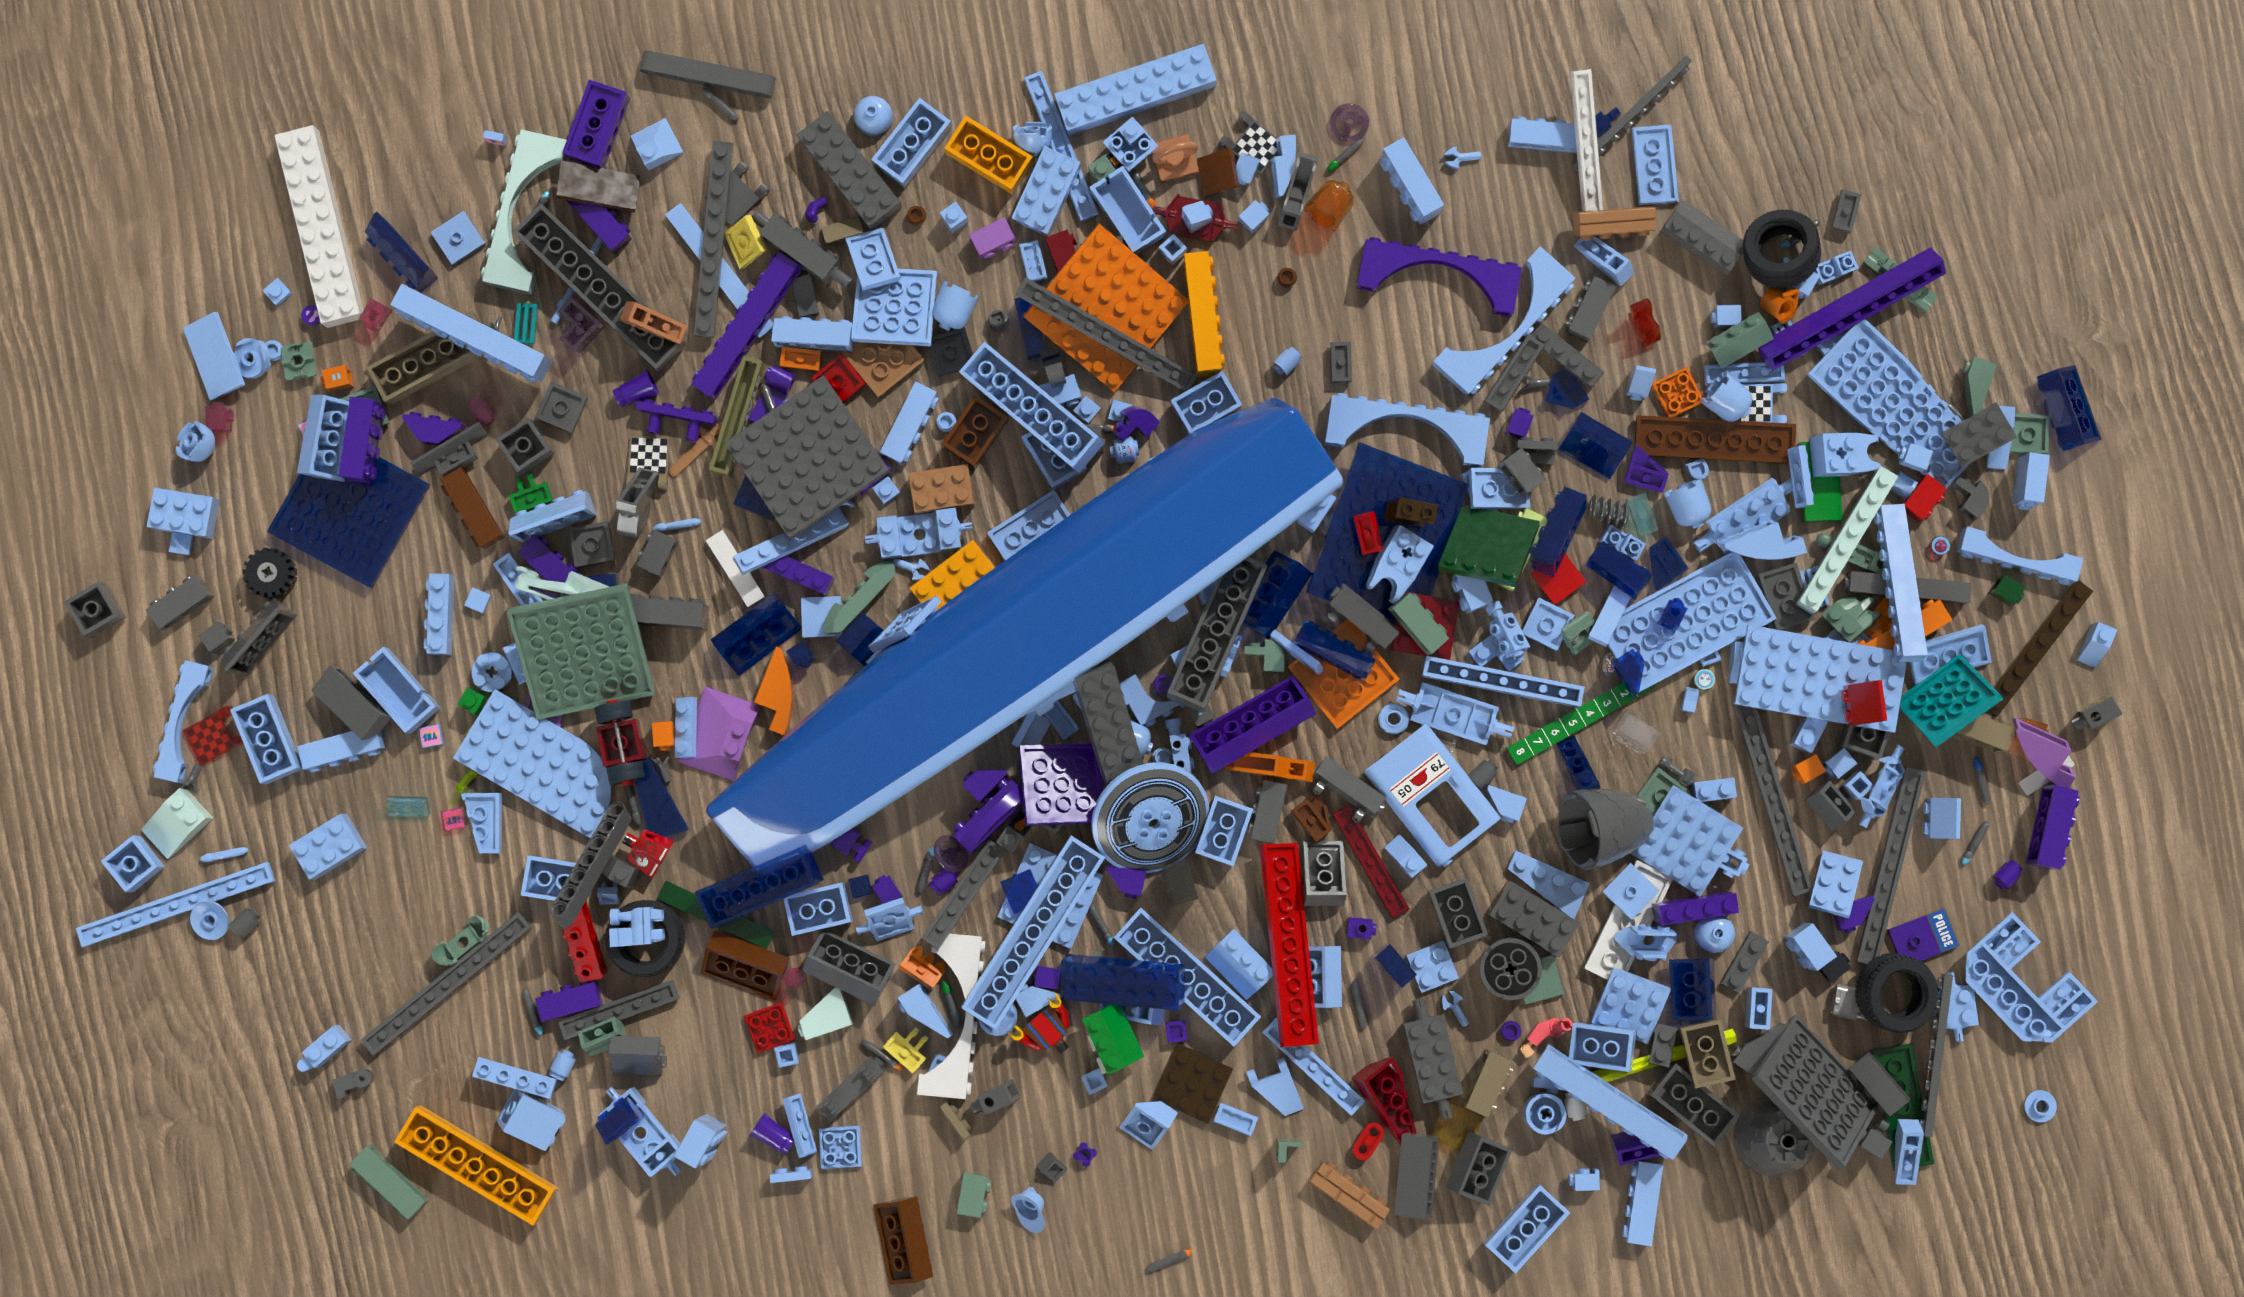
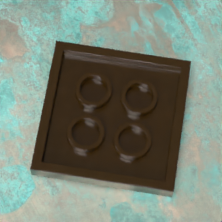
(1193, 1083)

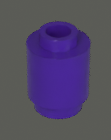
(2007, 875)
(943, 881)

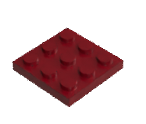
(1444, 613)

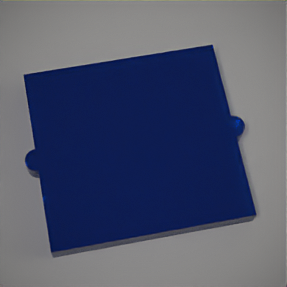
(1019, 889)

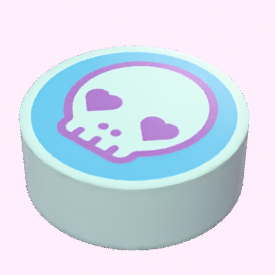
(1704, 679)

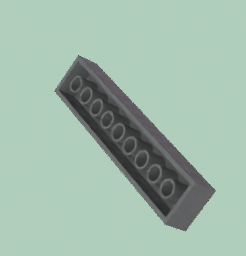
(591, 282)

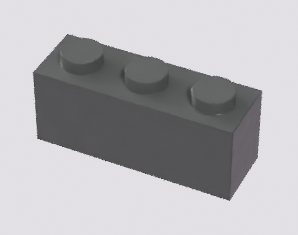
(1590, 308)
(179, 602)
(1267, 811)
(1878, 1084)

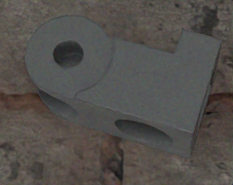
(359, 1078)

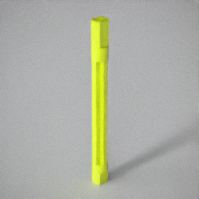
(1642, 1063)

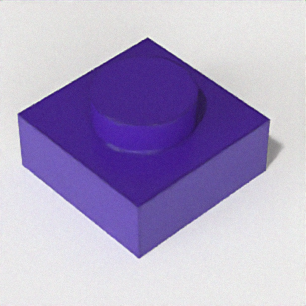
(1176, 1031)

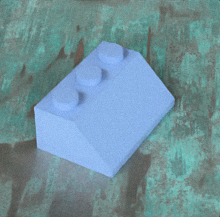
(1240, 964)
(1326, 975)

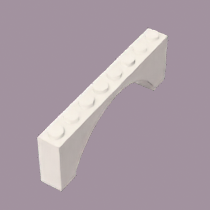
(952, 1075)

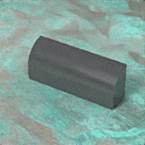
(350, 703)
(1416, 1176)

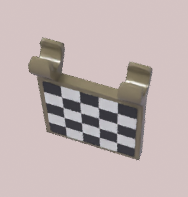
(650, 454)

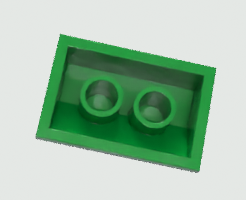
(1113, 1038)

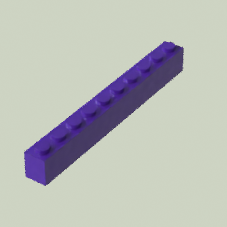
(1852, 308)

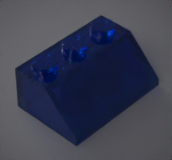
(1595, 445)
(1692, 989)

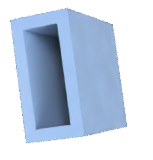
(2030, 480)

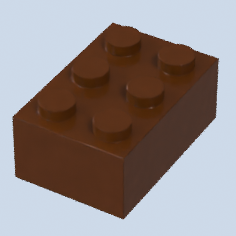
(975, 432)

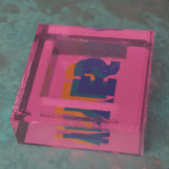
(452, 819)

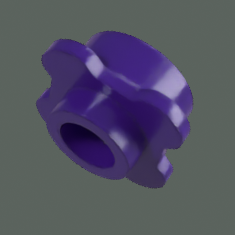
(1084, 1149)

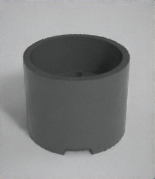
(1503, 983)

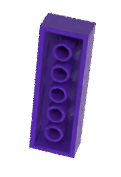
(1252, 724)

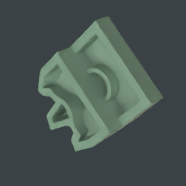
(1851, 617)

